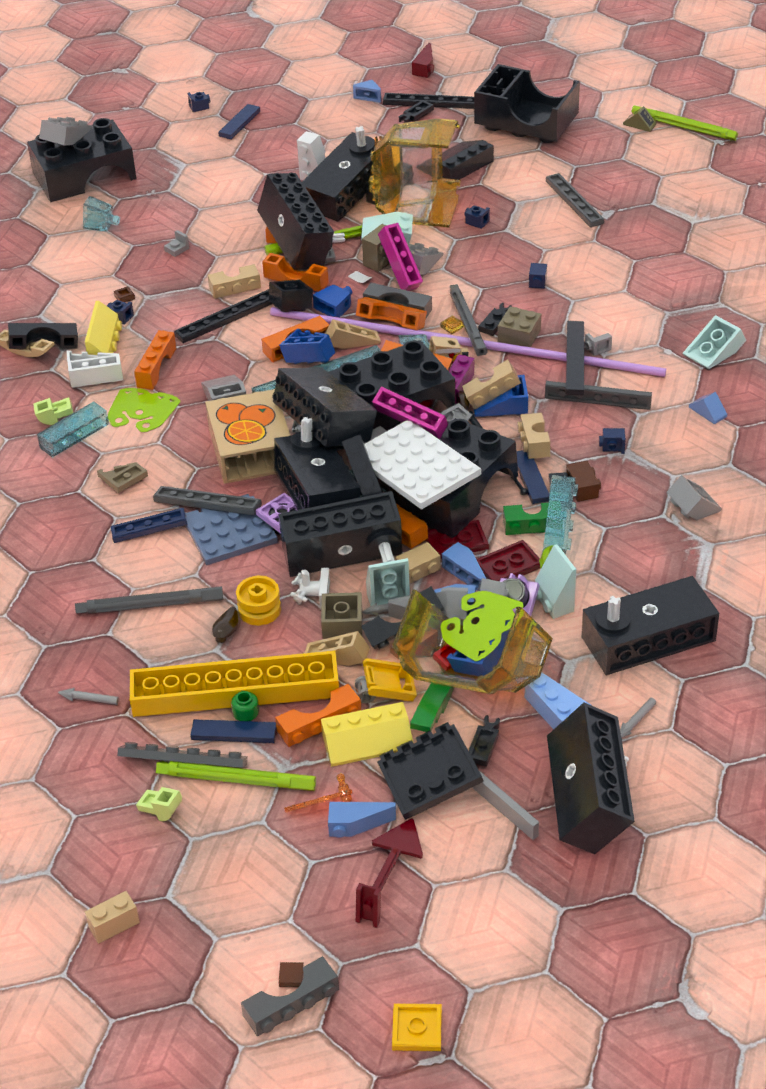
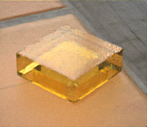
(451, 324)

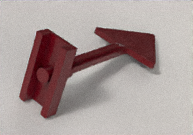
(400, 840)

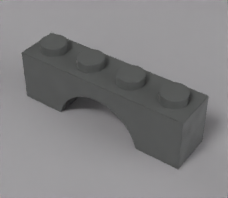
(399, 297)
(267, 1011)

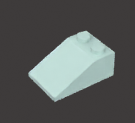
(404, 219)
(715, 343)
(387, 581)
(557, 584)

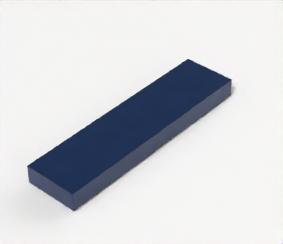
(239, 121)
(532, 478)
(148, 525)
(233, 731)

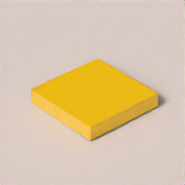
(416, 1027)

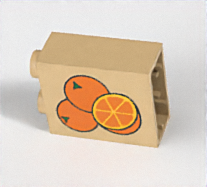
(245, 434)

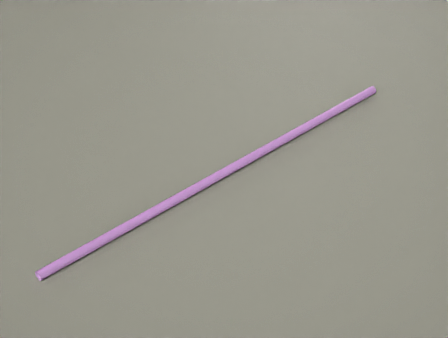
(497, 346)

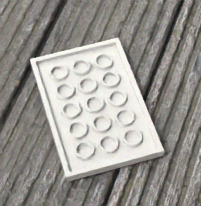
(418, 464)

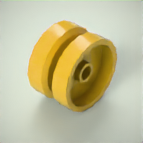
(258, 600)

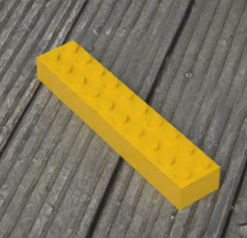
(215, 683)

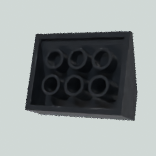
(466, 158)

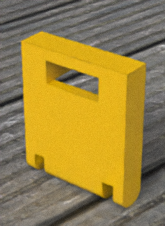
(383, 680)

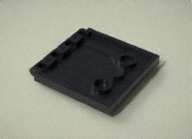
(429, 770)

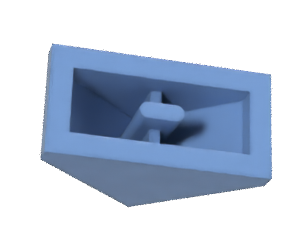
(367, 91)
(709, 408)

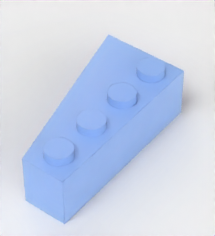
(551, 700)

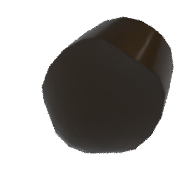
(463, 401)
(225, 625)

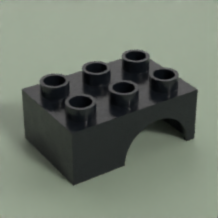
(514, 104)
(66, 168)
(404, 370)
(484, 449)

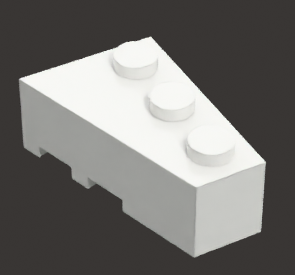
(309, 153)
(93, 369)

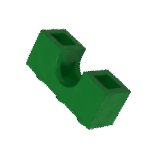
(519, 522)

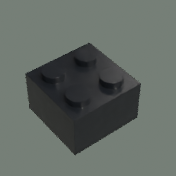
(290, 295)

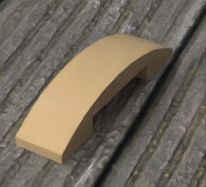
(33, 349)

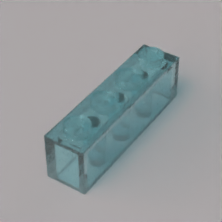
(73, 429)
(559, 512)

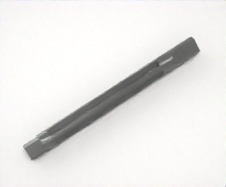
(467, 320)
(150, 600)

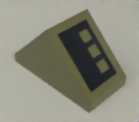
(641, 120)

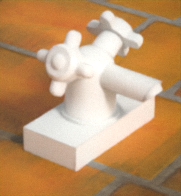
(311, 588)

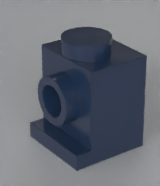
(198, 101)
(477, 216)
(123, 309)
(613, 440)

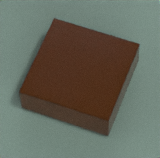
(124, 294)
(291, 974)

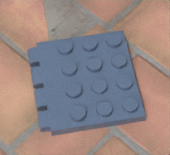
(227, 534)

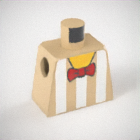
(447, 347)

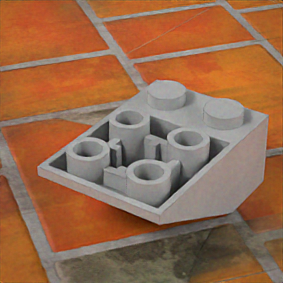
(63, 130)
(424, 257)
(223, 387)

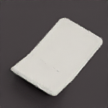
(359, 277)

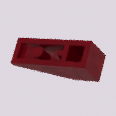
(423, 63)

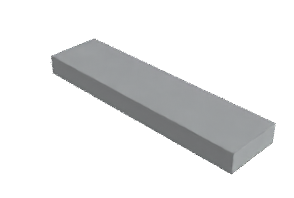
(508, 807)

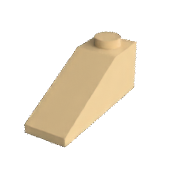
(349, 336)
(349, 648)

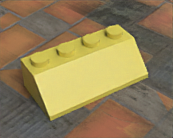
(103, 330)
(365, 733)

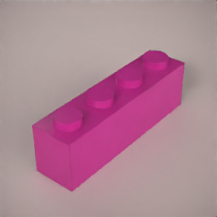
(400, 257)
(408, 410)

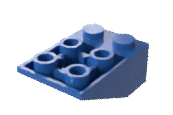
(509, 403)

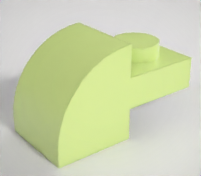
(50, 412)
(161, 802)

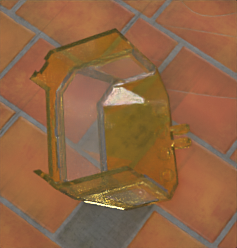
(411, 172)
(421, 637)

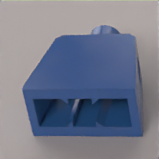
(333, 300)

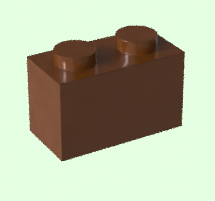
(585, 479)

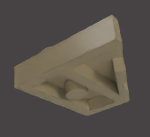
(123, 476)

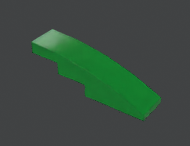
(430, 707)

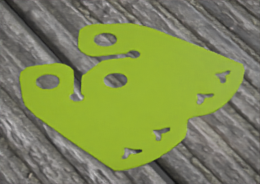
(147, 402)
(491, 624)

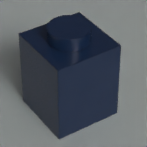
(537, 275)

